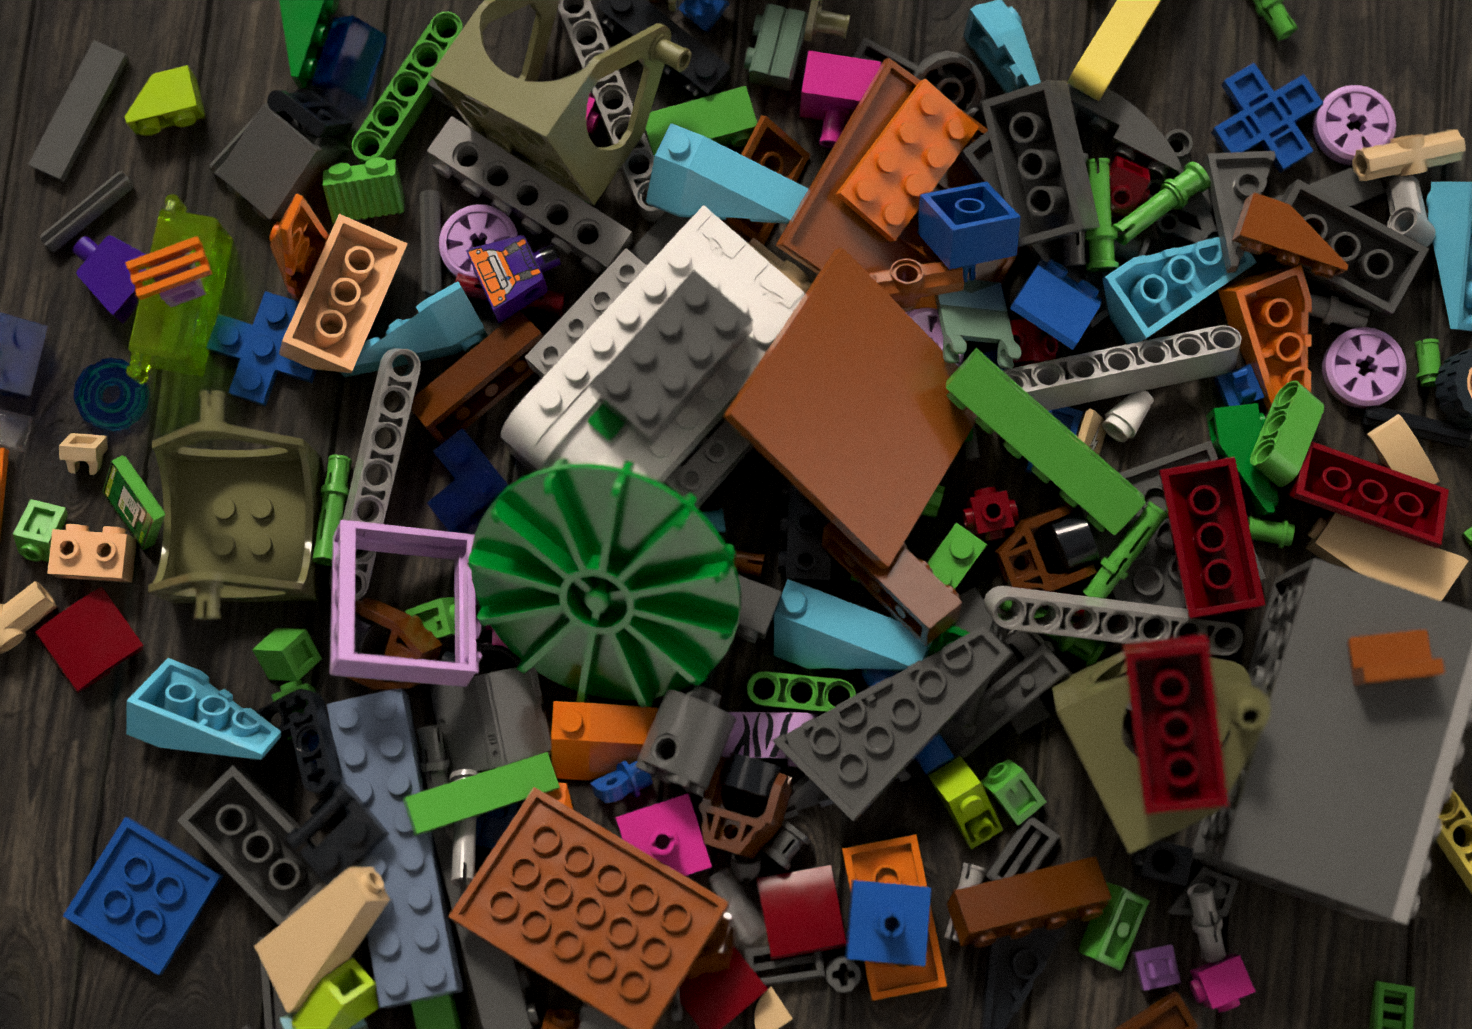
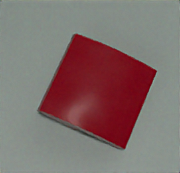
(89, 639)
(801, 912)
(721, 996)

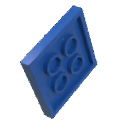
(143, 895)

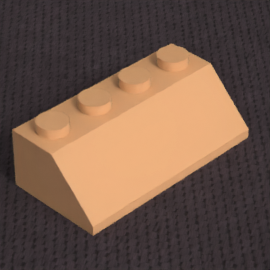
(342, 297)

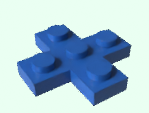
(1267, 116)
(258, 348)

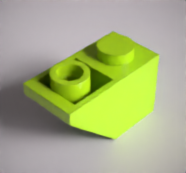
(166, 101)
(966, 802)
(338, 999)

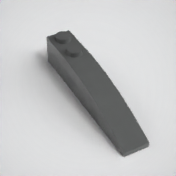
(494, 975)

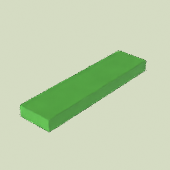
(479, 793)

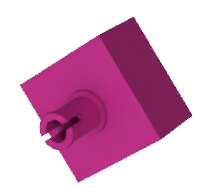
(833, 90)
(668, 834)

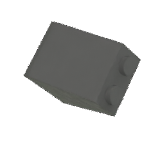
(277, 162)

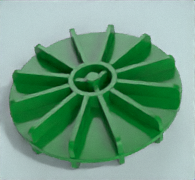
(606, 581)

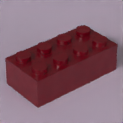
(1176, 724)

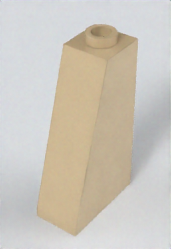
(1385, 555)
(322, 934)

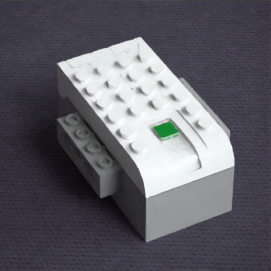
(700, 445)

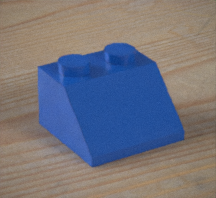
(1057, 302)

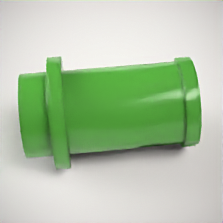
(1428, 361)
(1271, 531)

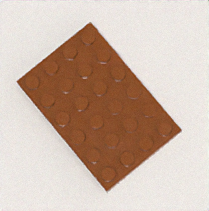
(589, 912)

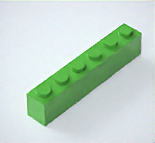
(1044, 442)

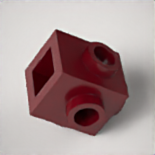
(1127, 186)
(1034, 343)
(981, 524)

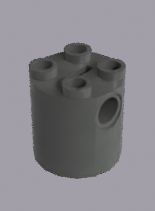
(686, 739)

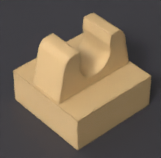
(83, 448)

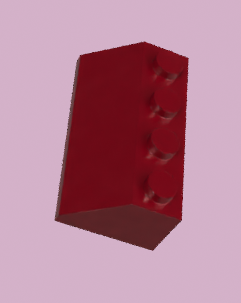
(1371, 494)
(1212, 538)

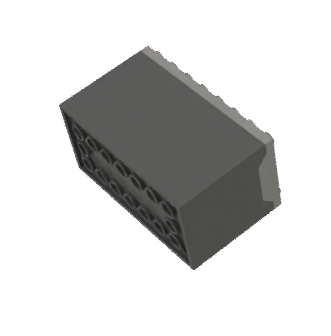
(1344, 773)

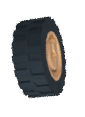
(1455, 389)

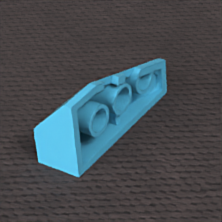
(1001, 44)
(700, 172)
(1451, 215)
(1164, 285)
(440, 329)
(833, 633)
(188, 713)

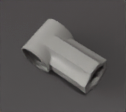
(1408, 210)

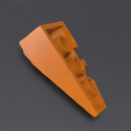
(297, 245)
(1273, 326)
(596, 737)

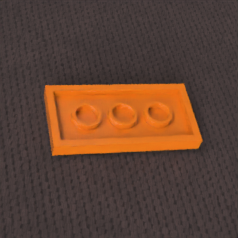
(907, 160)
(896, 863)

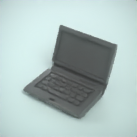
(492, 719)

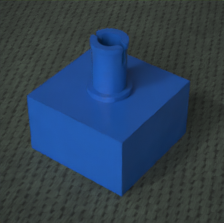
(968, 226)
(888, 922)

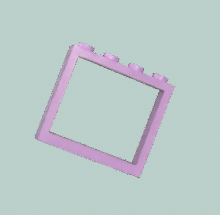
(406, 541)

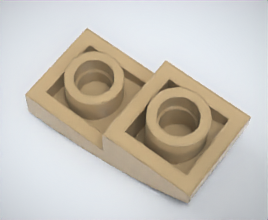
(1401, 450)

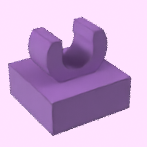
(1156, 967)

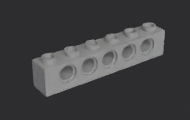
(459, 141)

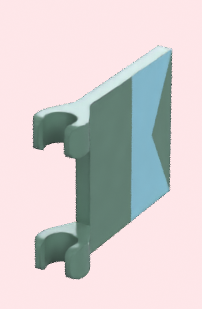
(976, 316)

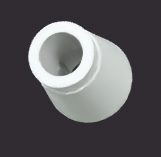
(1126, 417)

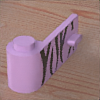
(756, 730)

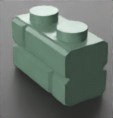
(777, 46)

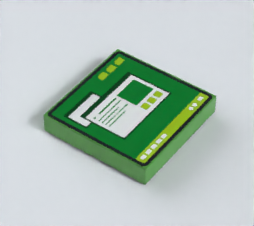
(133, 502)

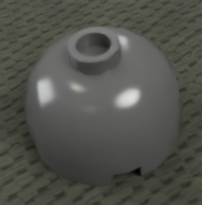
(955, 78)

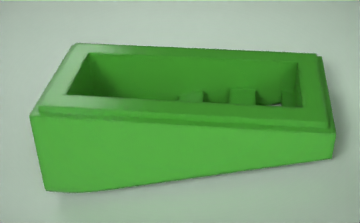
(1378, 1006)

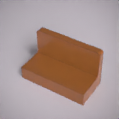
(1392, 657)

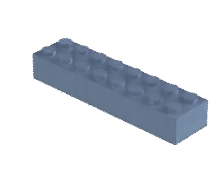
(413, 935)

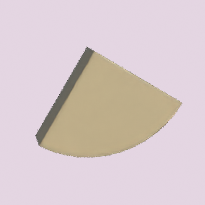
(770, 1011)

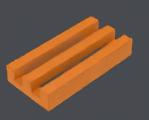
(165, 254)

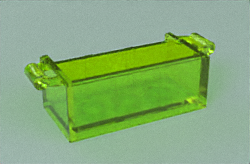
(179, 335)

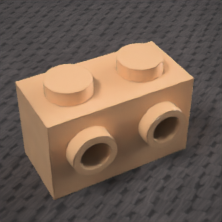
(92, 555)

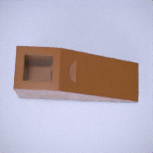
(1282, 231)

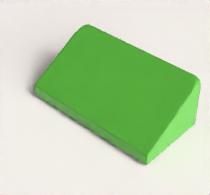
(1112, 933)

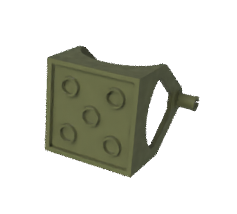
(548, 119)
(236, 518)
(1093, 715)

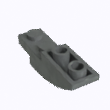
(1132, 132)

